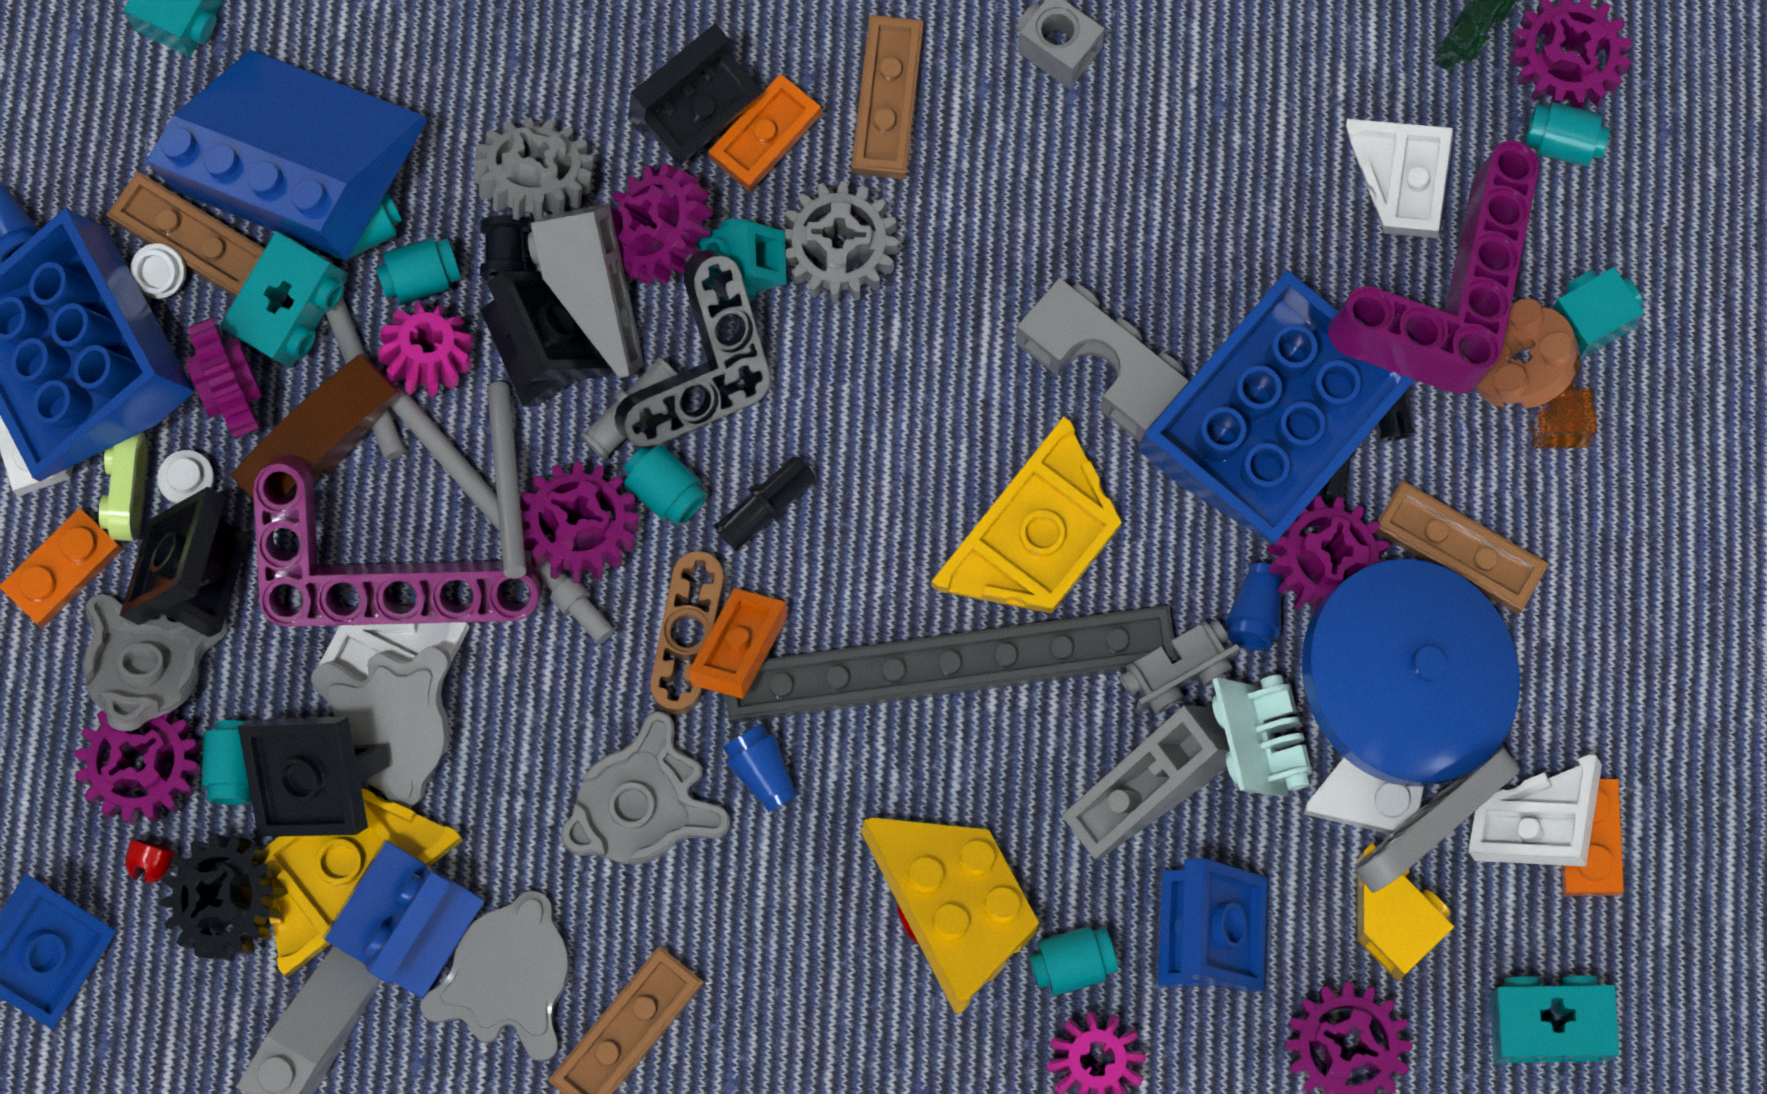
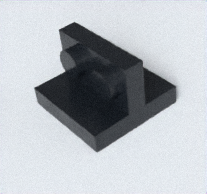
(693, 96)
(538, 337)
(187, 565)
(308, 775)

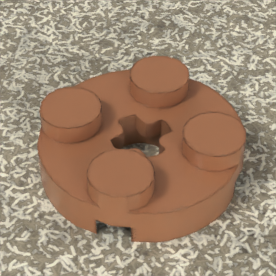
(1552, 361)

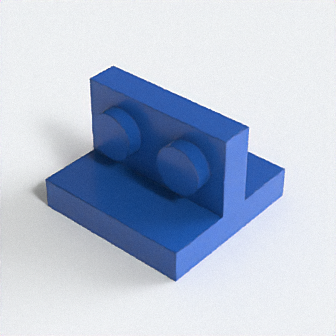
(403, 919)
(1212, 927)
(46, 950)

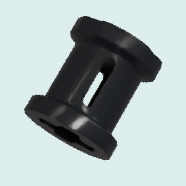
(503, 245)

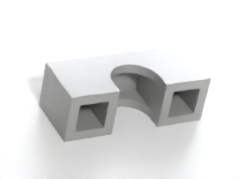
(1072, 326)

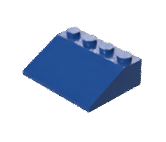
(287, 151)
(79, 348)
(1271, 413)

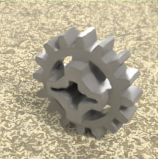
(533, 169)
(860, 241)

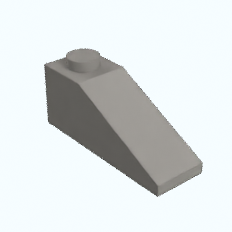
(586, 273)
(1150, 780)
(311, 1028)

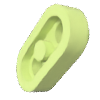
(123, 507)

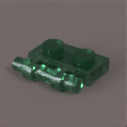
(1469, 33)

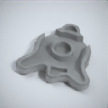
(140, 668)
(396, 708)
(639, 801)
(507, 974)

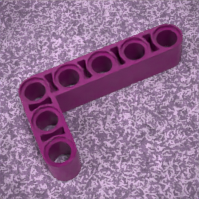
(1491, 237)
(369, 580)

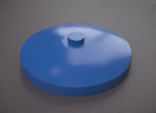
(1410, 672)

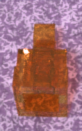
(1566, 419)

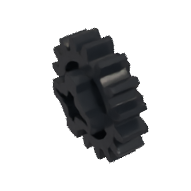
(231, 895)

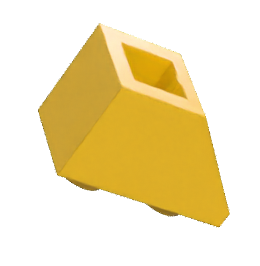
(1399, 922)

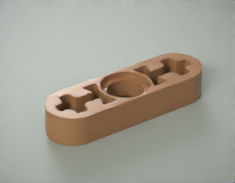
(681, 590)

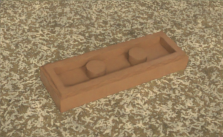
(887, 97)
(204, 242)
(1461, 545)
(628, 1027)

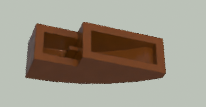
(322, 426)

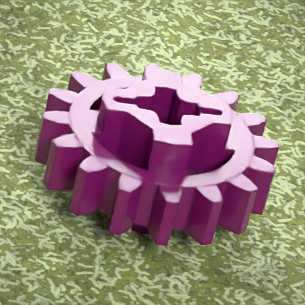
(1566, 74)
(659, 223)
(223, 377)
(594, 537)
(1308, 567)
(120, 775)
(1357, 1023)

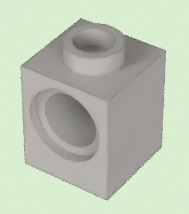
(1062, 61)

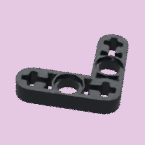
(721, 364)

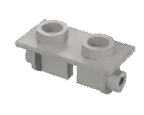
(1200, 659)

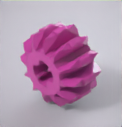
(444, 341)
(1080, 1050)

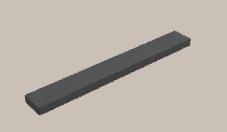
(953, 664)

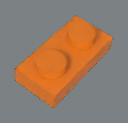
(765, 133)
(60, 568)
(738, 643)
(1604, 863)

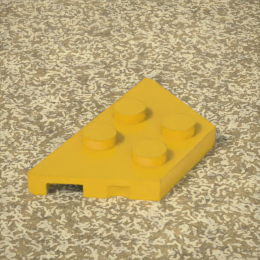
(1036, 532)
(325, 869)
(954, 899)

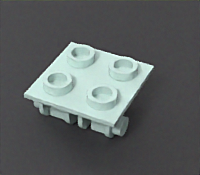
(1254, 754)

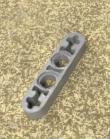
(1435, 820)

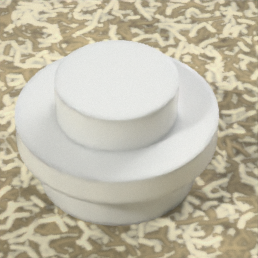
(158, 270)
(184, 475)

